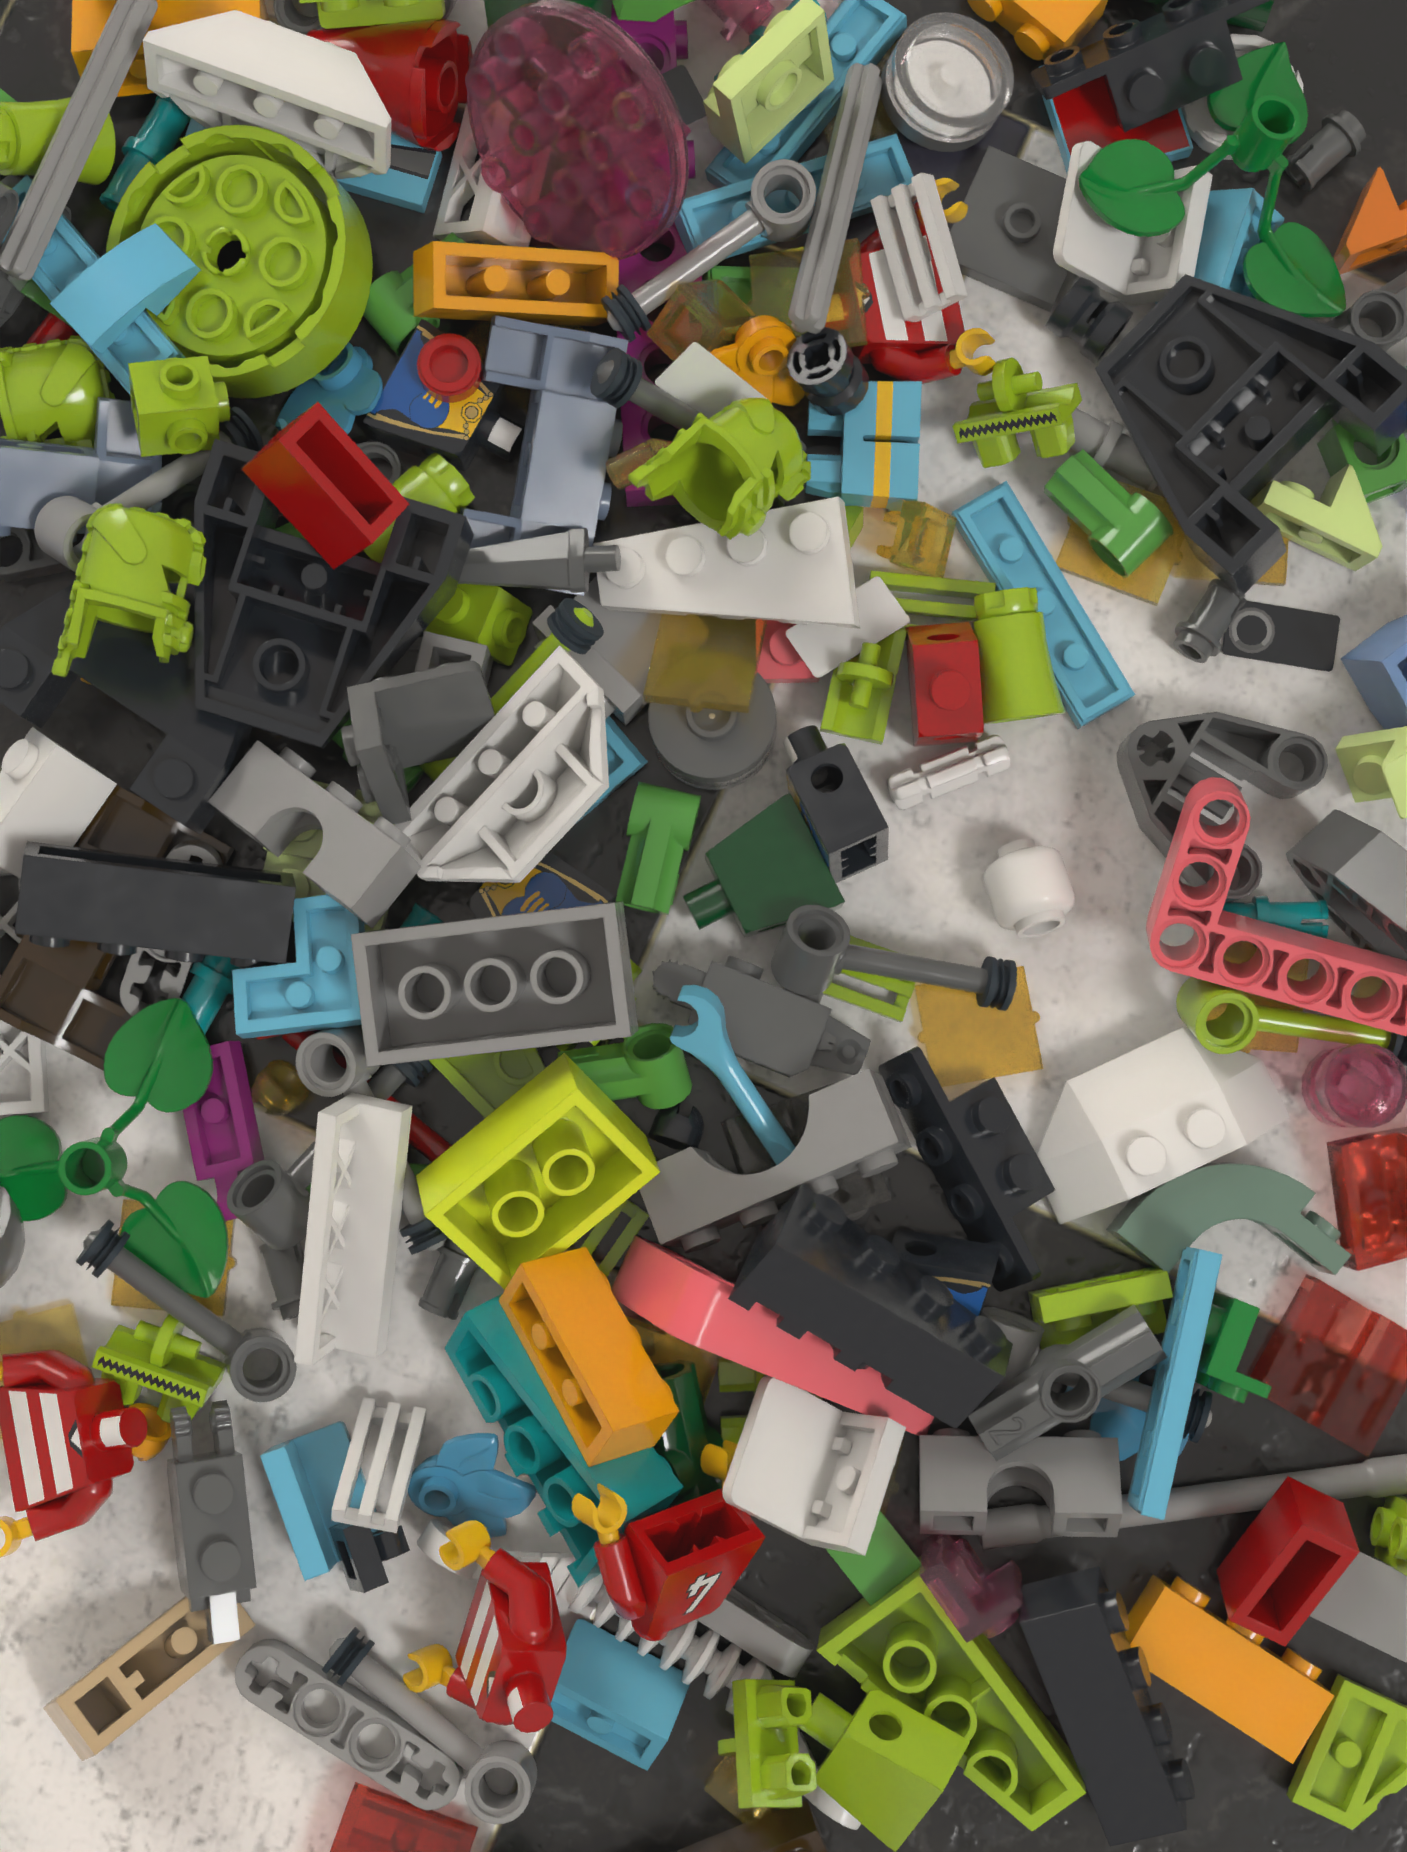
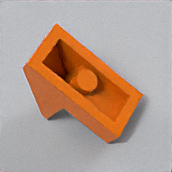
(1375, 227)

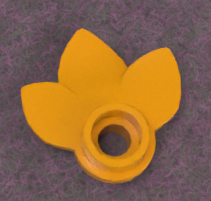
(761, 359)

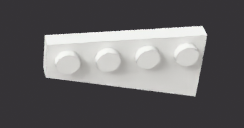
(784, 572)

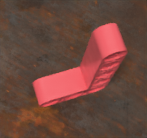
(1276, 945)
(696, 1309)

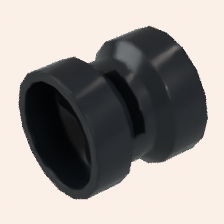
(1078, 309)
(828, 371)

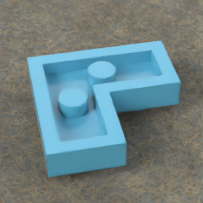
(314, 990)

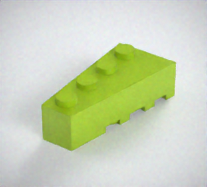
(923, 1661)

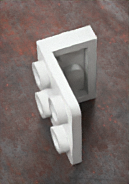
(1120, 263)
(812, 1467)

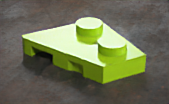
(1353, 1755)

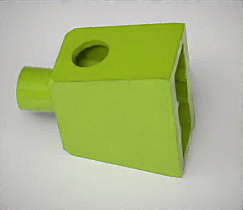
(883, 1762)

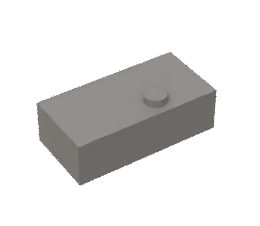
(495, 984)

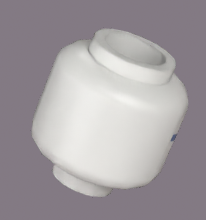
(1029, 888)

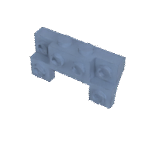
(564, 431)
(43, 471)

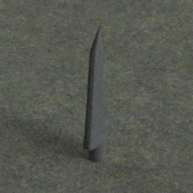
(541, 562)

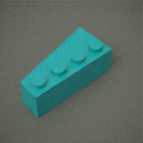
(539, 1442)

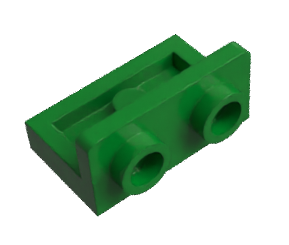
(1223, 1347)

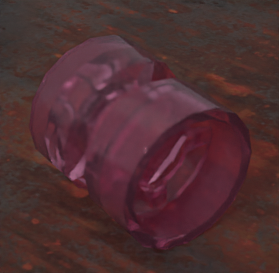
(1355, 1086)

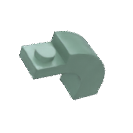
(1177, 1212)

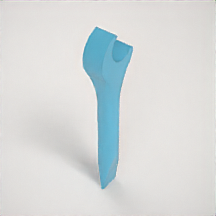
(711, 1045)

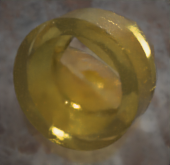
(279, 1088)

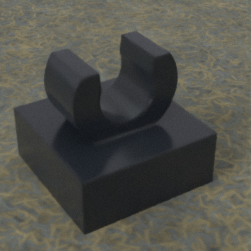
(363, 1553)

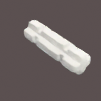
(949, 772)

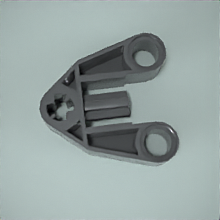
(1231, 743)
(1360, 878)

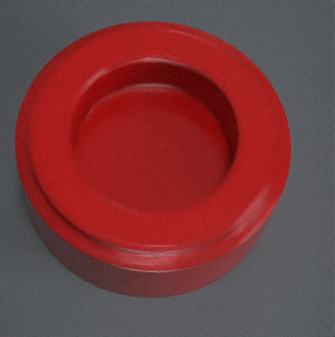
(449, 368)

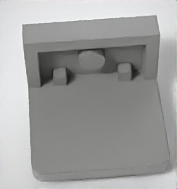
(619, 657)

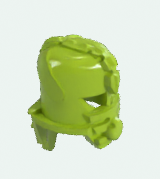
(52, 390)
(729, 466)
(127, 578)

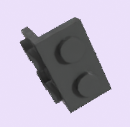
(410, 724)

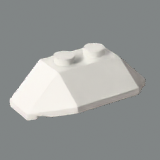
(275, 79)
(516, 781)
(1152, 1121)

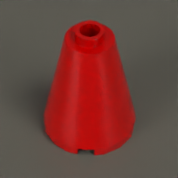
(414, 73)

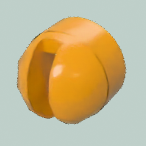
(157, 1434)

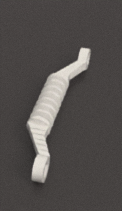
(700, 1653)

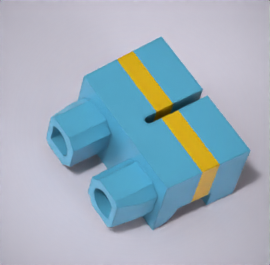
(876, 448)

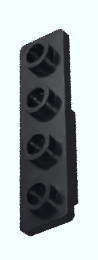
(1153, 62)
(976, 1158)

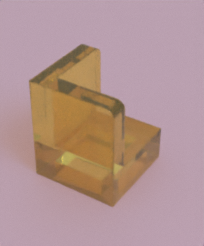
(701, 314)

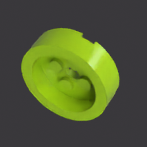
(305, 263)

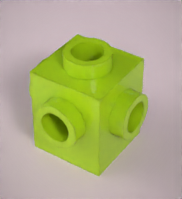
(176, 405)

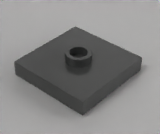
(1012, 229)

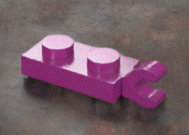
(224, 1124)

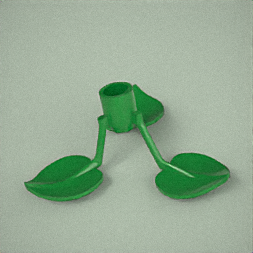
(1136, 190)
(160, 1061)

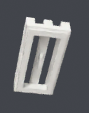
(909, 251)
(389, 1419)

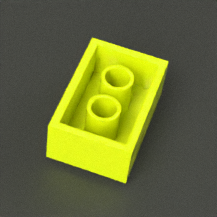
(536, 1172)

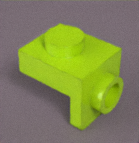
(485, 617)

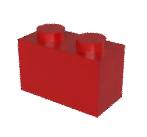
(326, 486)
(1287, 1561)

